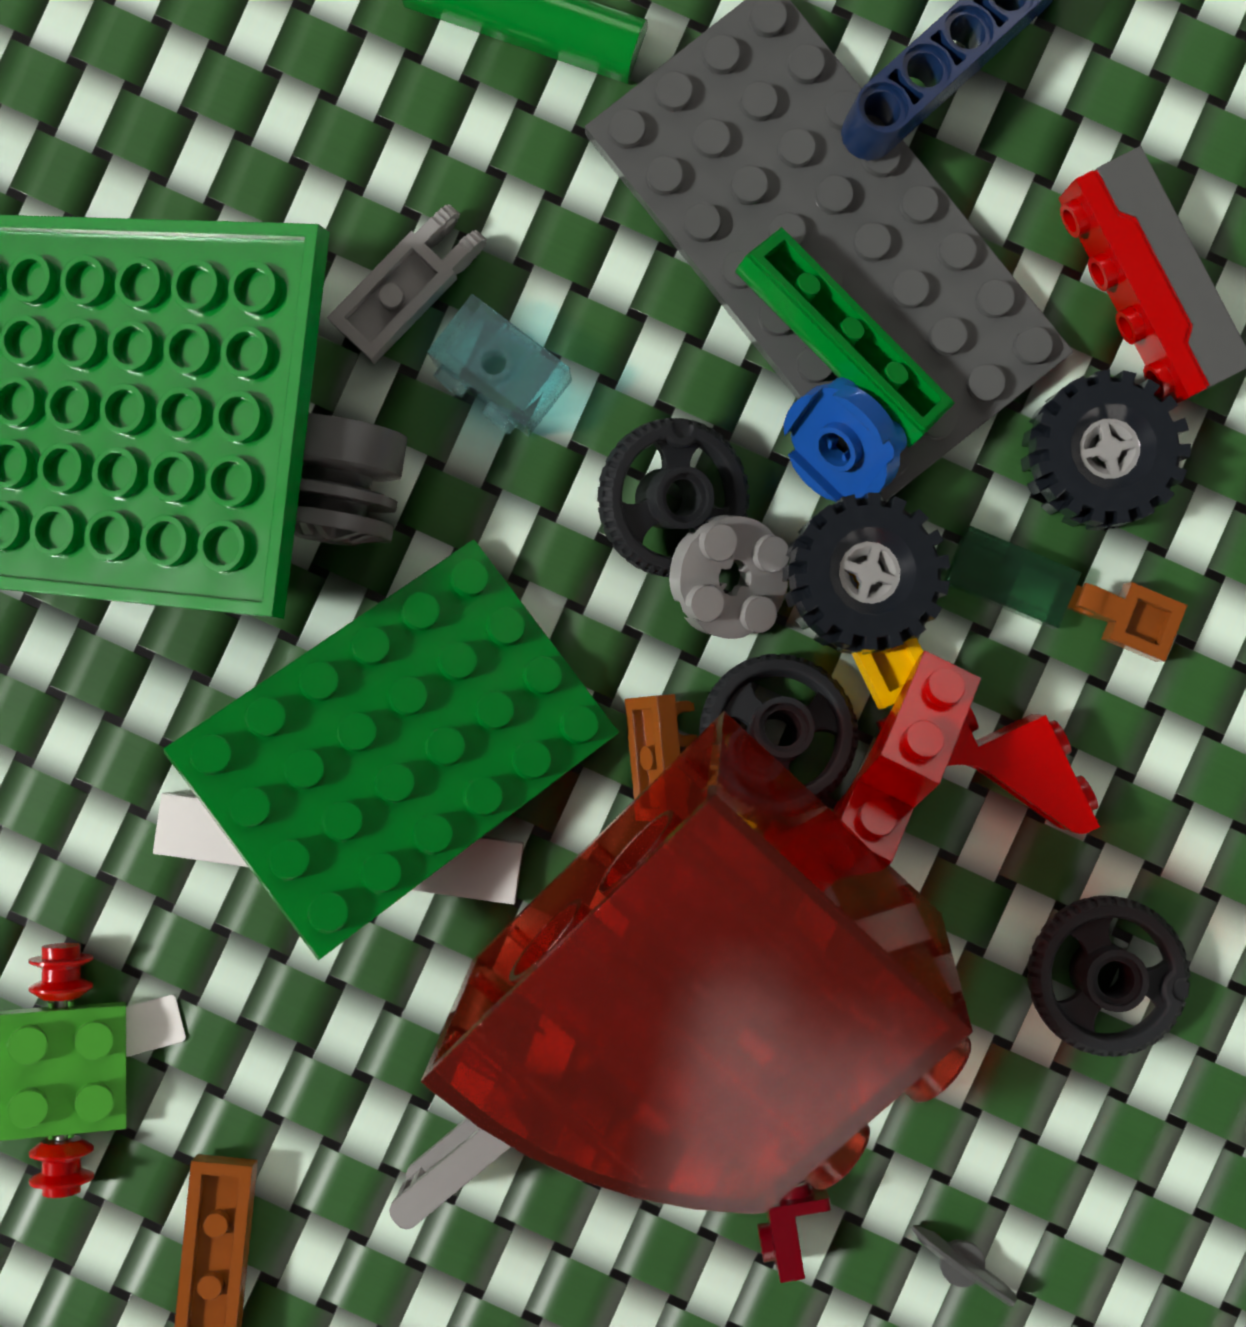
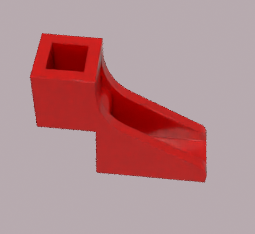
(908, 753)
(1032, 767)

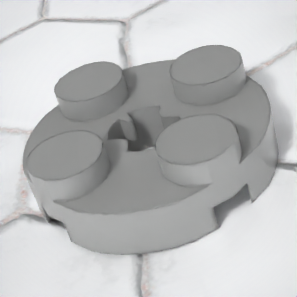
(760, 589)

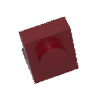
(780, 1236)

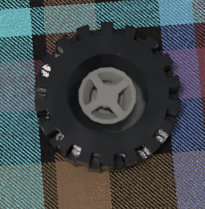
(1132, 439)
(891, 562)

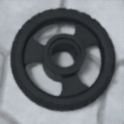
(676, 442)
(828, 712)
(1075, 1017)

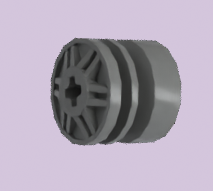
(338, 476)

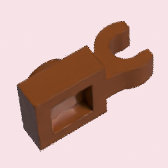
(1136, 617)

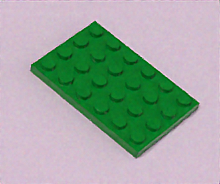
(391, 747)

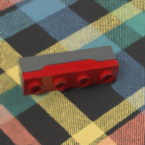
(1152, 277)

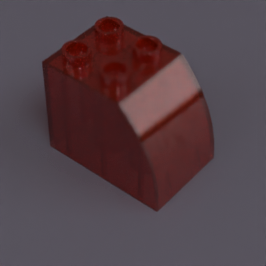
(708, 995)

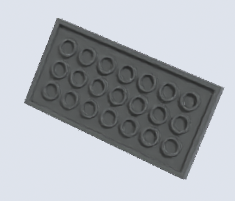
(750, 141)

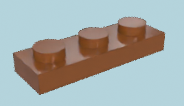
(216, 1241)

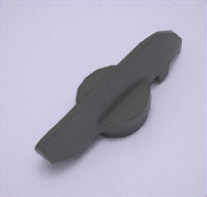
(964, 1264)

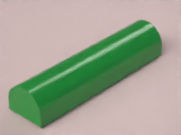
(565, 30)
(842, 333)

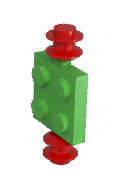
(62, 1071)

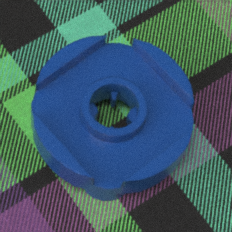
(863, 424)

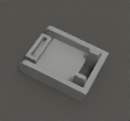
(443, 1172)

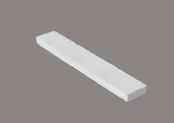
(481, 872)

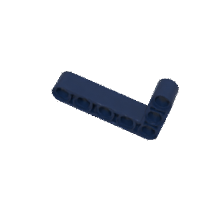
(939, 65)

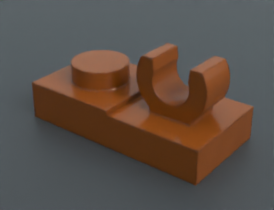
(654, 736)

